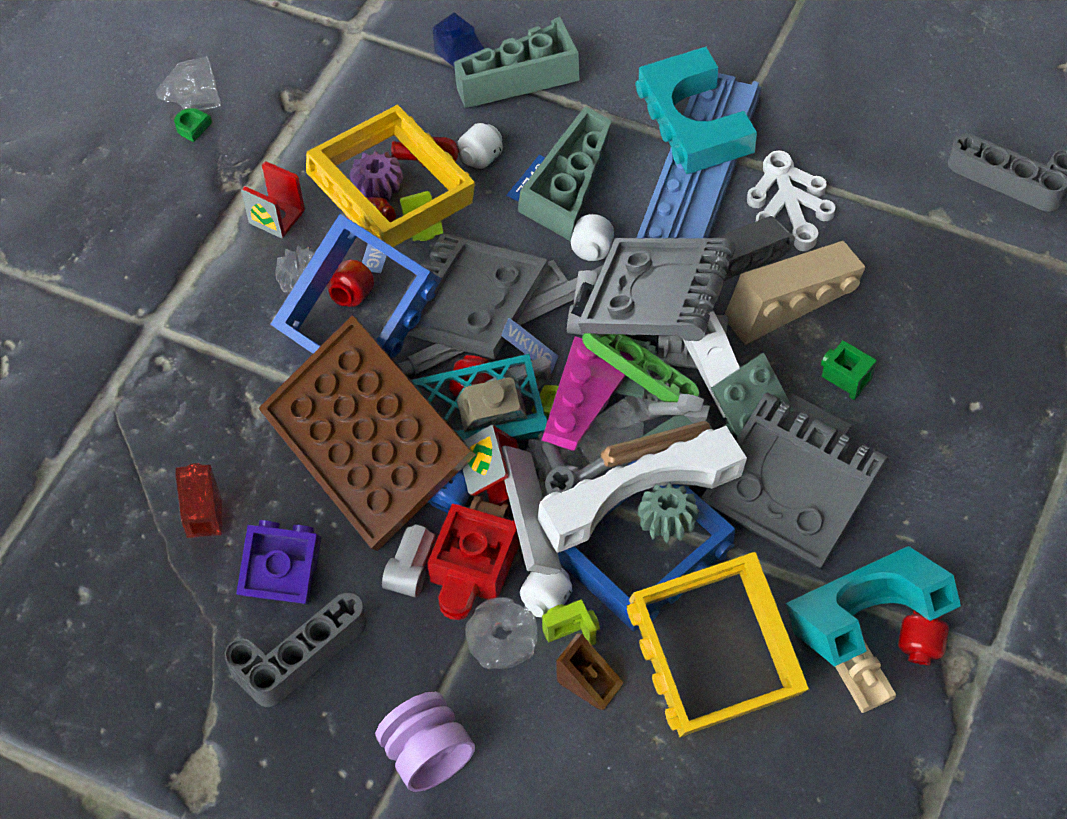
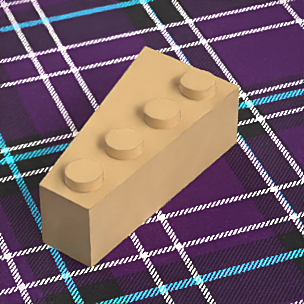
(791, 289)

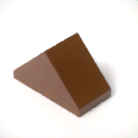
(587, 673)

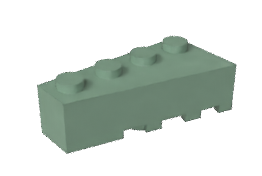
(518, 66)
(563, 179)

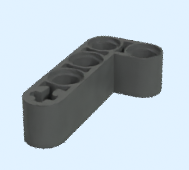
(1010, 172)
(757, 245)
(340, 619)

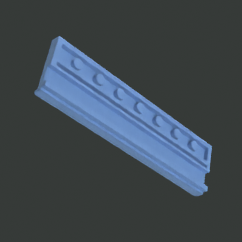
(690, 203)

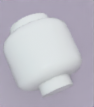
(480, 145)
(592, 237)
(544, 591)

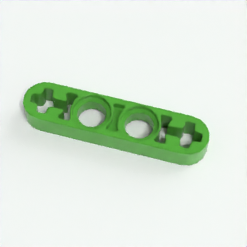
(638, 367)

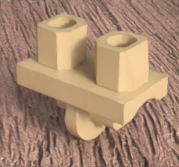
(866, 681)

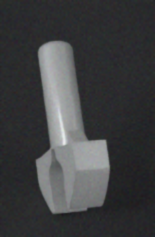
(687, 405)

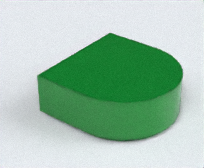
(192, 123)

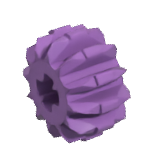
(377, 175)

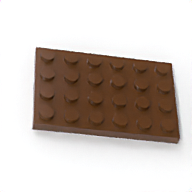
(366, 432)

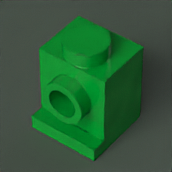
(848, 368)

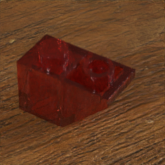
(199, 500)

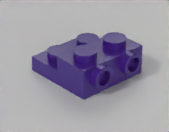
(278, 562)

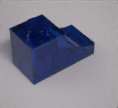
(455, 39)

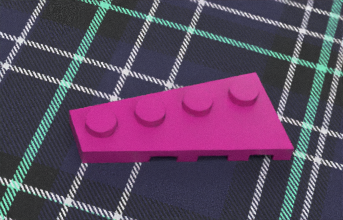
(581, 395)

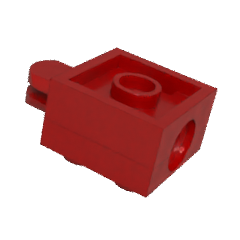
(471, 558)

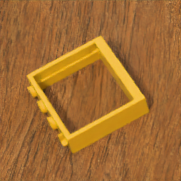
(324, 158)
(769, 622)

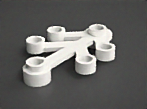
(780, 168)

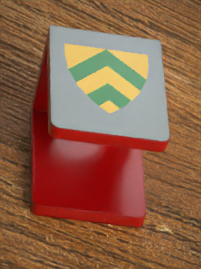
(283, 194)
(488, 468)

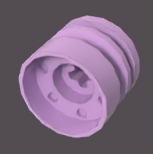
(425, 741)

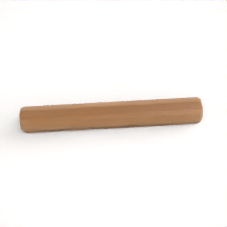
(651, 444)

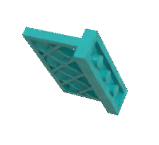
(520, 430)

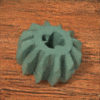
(668, 512)

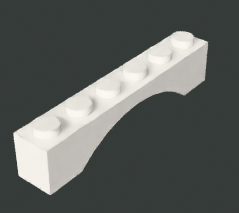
(703, 462)

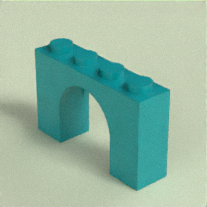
(693, 142)
(904, 577)

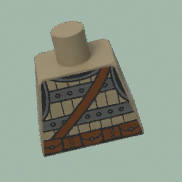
(491, 403)

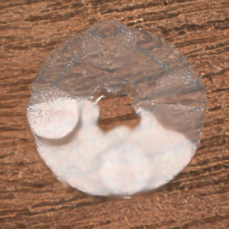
(504, 653)

